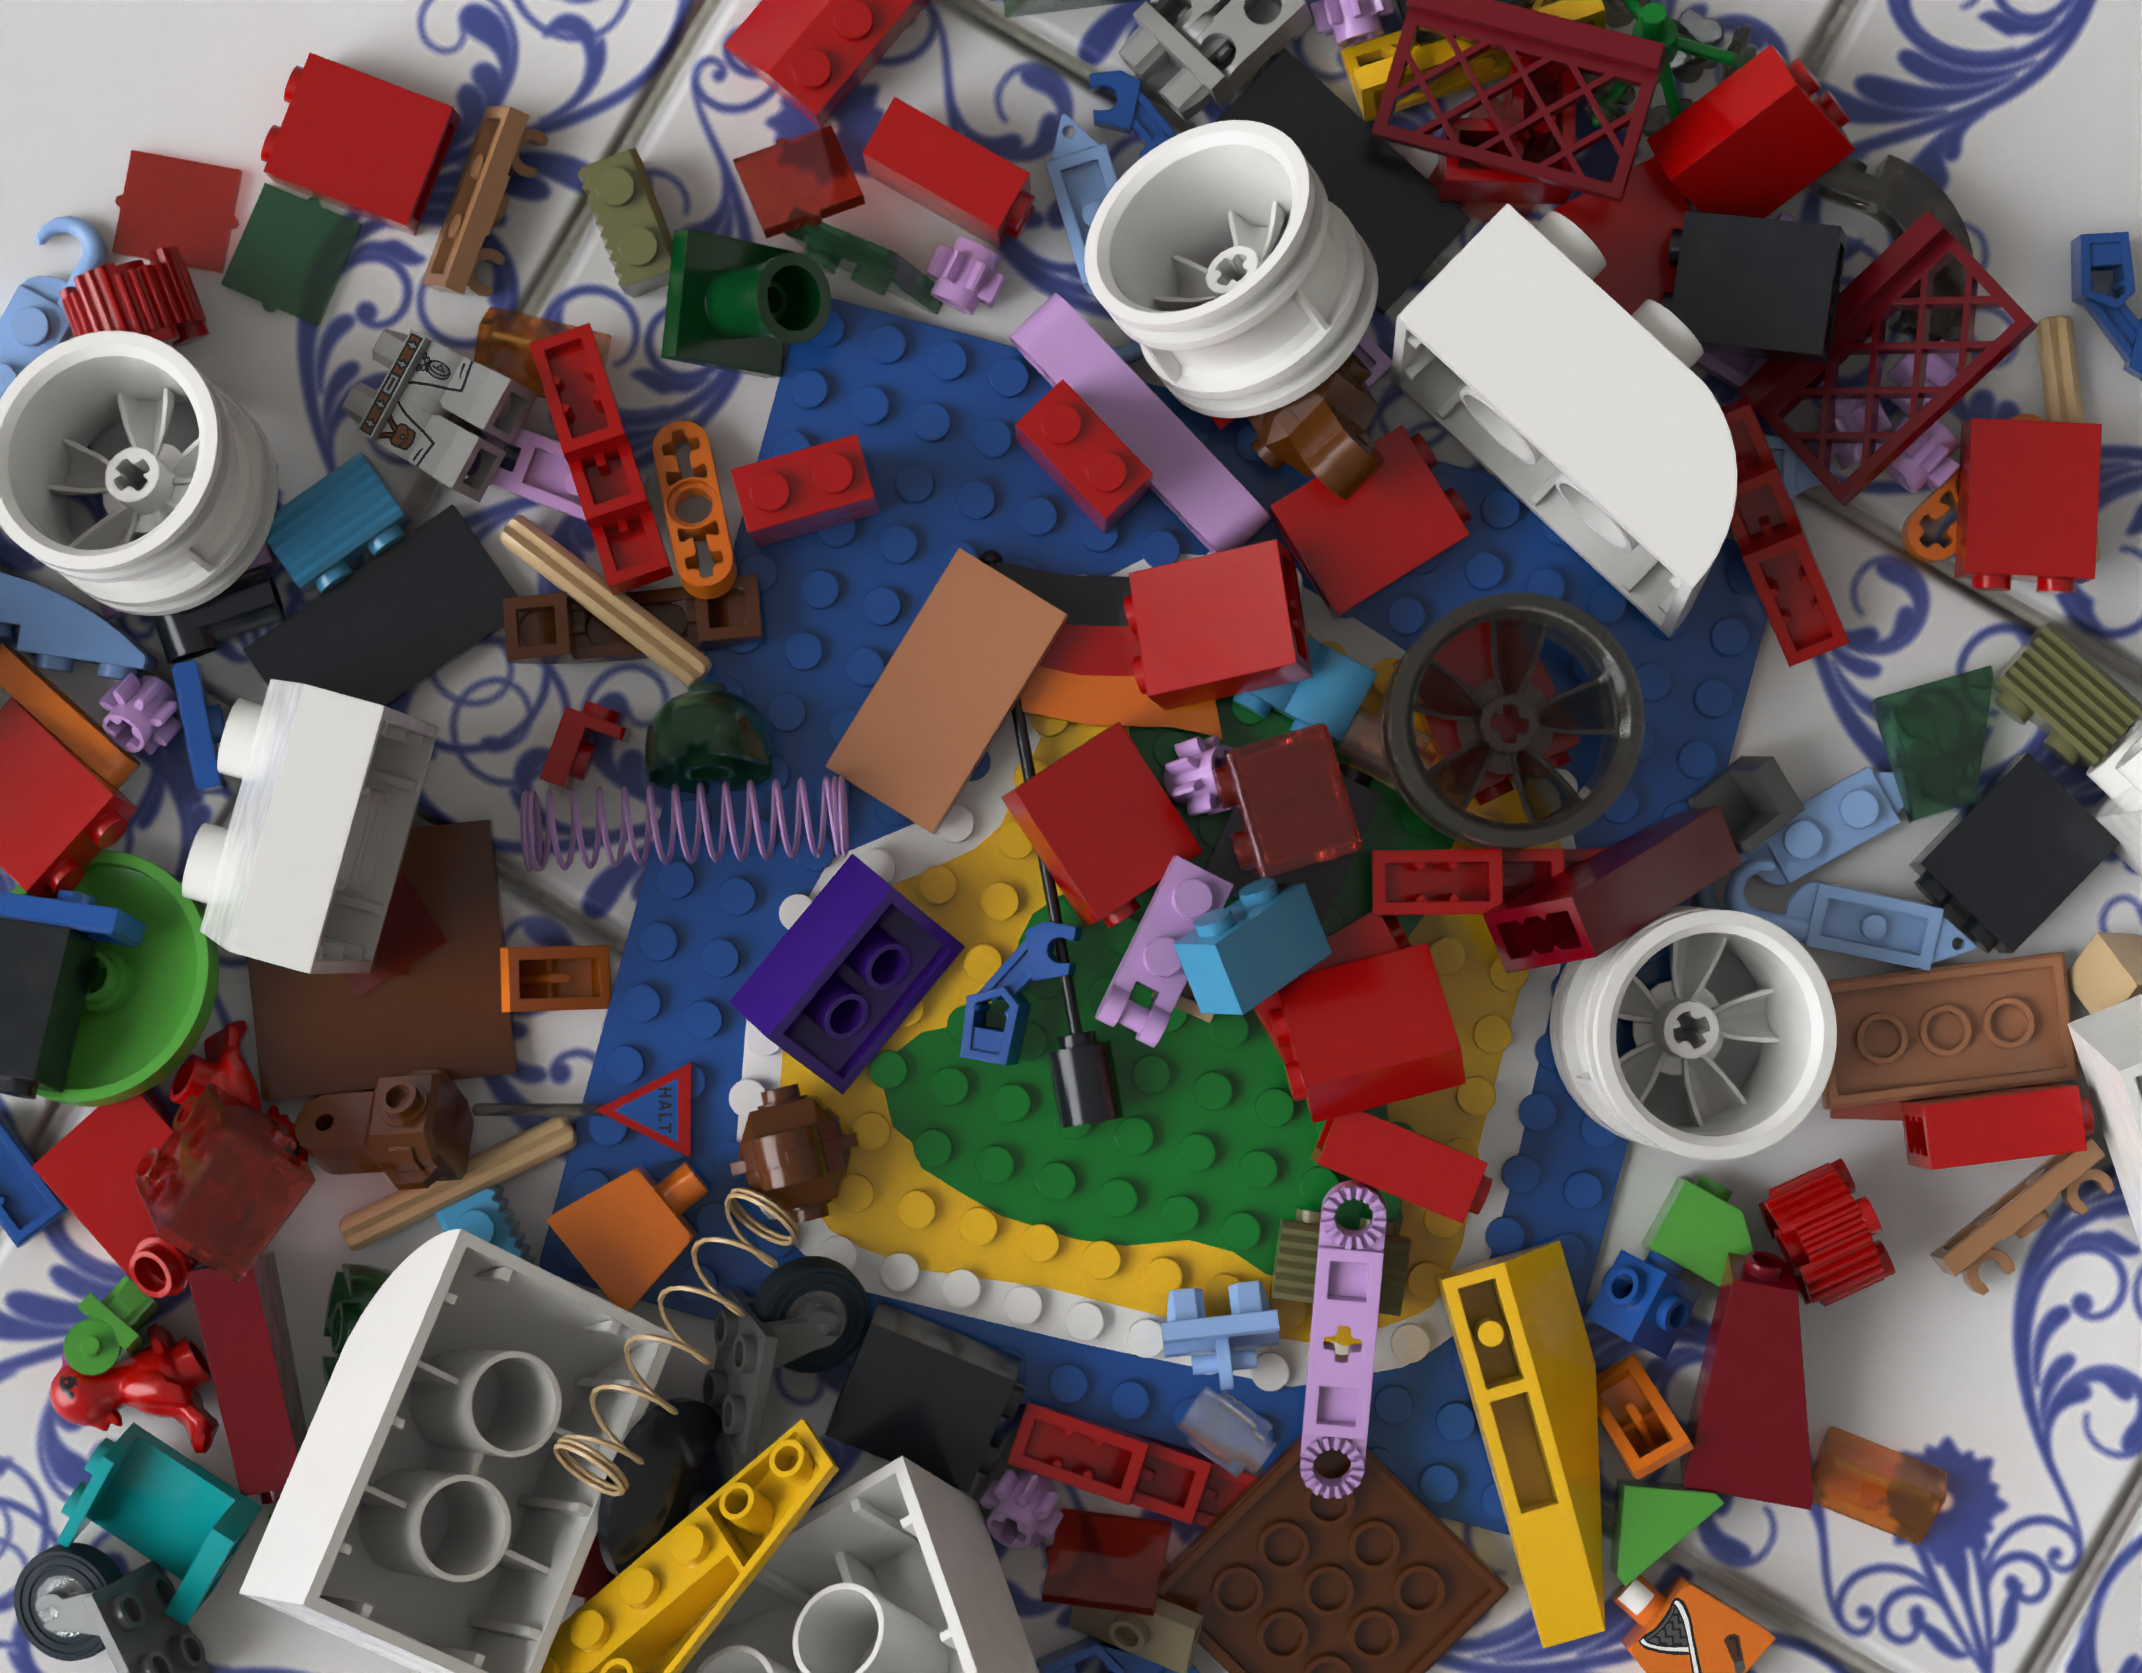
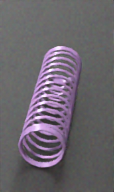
(833, 794)

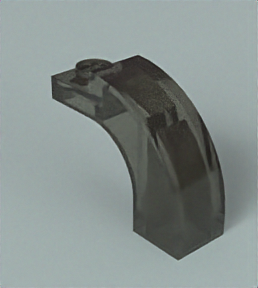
(1896, 200)

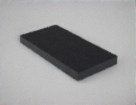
(1361, 174)
(392, 617)

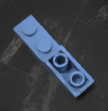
(67, 631)

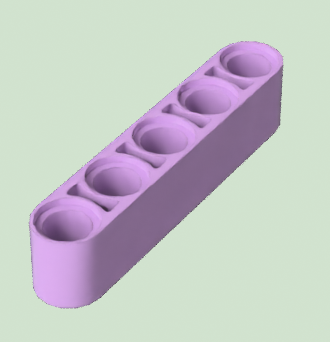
(1182, 467)

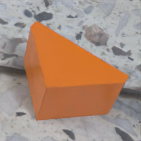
(555, 978)
(1638, 1419)

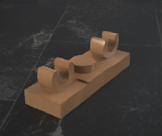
(480, 201)
(2020, 1213)

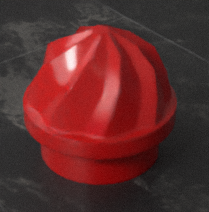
(160, 1268)

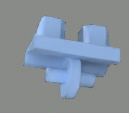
(1247, 1327)

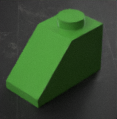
(1699, 1228)

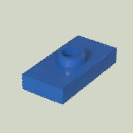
(201, 725)
(75, 912)
(25, 1199)

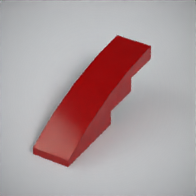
(601, 459)
(1778, 547)
(1461, 878)
(1123, 1466)

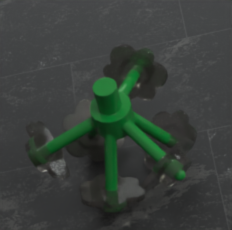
(1689, 49)

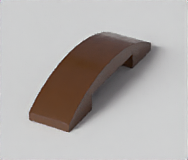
(562, 631)

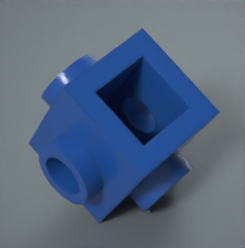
(1644, 1302)

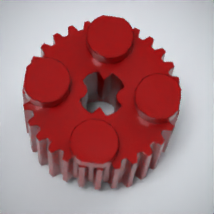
(138, 299)
(1826, 1234)

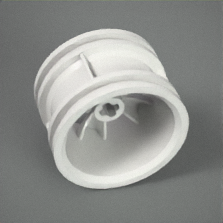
(1194, 277)
(201, 507)
(1787, 1014)

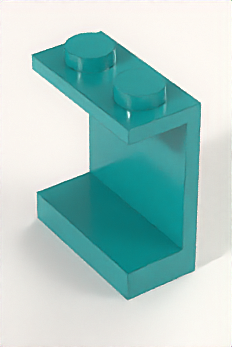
(164, 1511)

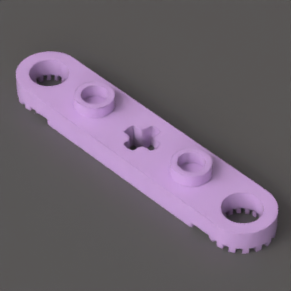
(1344, 1295)

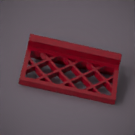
(1537, 37)
(1862, 312)

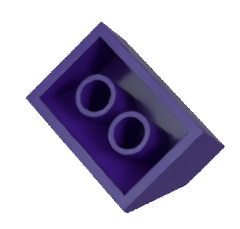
(846, 974)

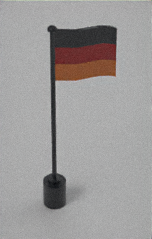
(1088, 683)

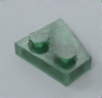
(869, 264)
(1936, 741)

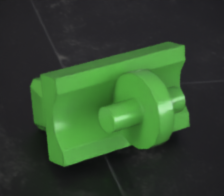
(96, 1343)

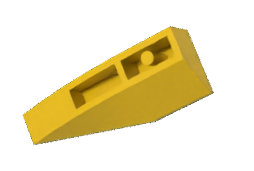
(1539, 1425)
(691, 1578)

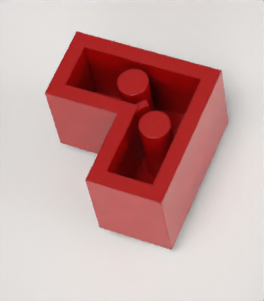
(1475, 183)

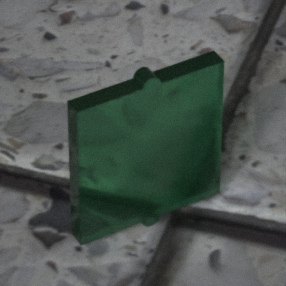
(291, 254)

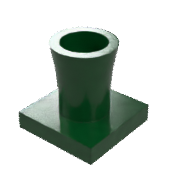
(739, 303)

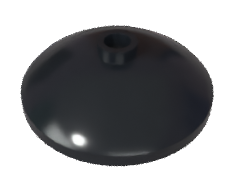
(684, 1465)

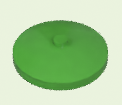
(142, 1001)

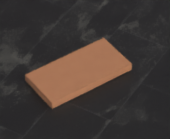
(947, 691)
(1951, 1031)

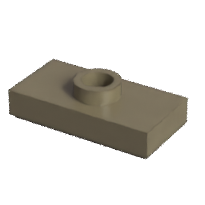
(1165, 1638)

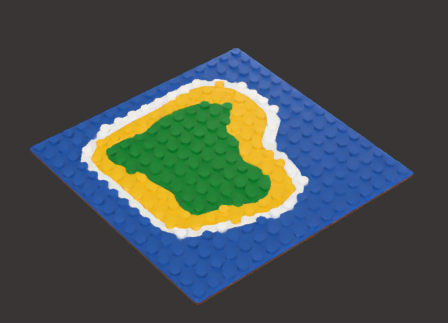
(961, 1175)

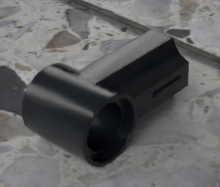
(240, 609)

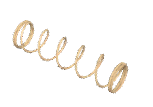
(572, 1443)

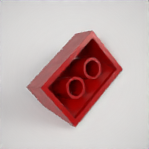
(819, 48)

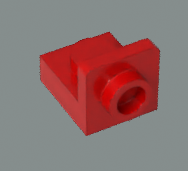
(570, 751)

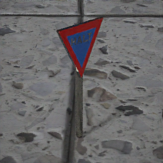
(655, 1110)

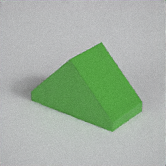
(1652, 1520)

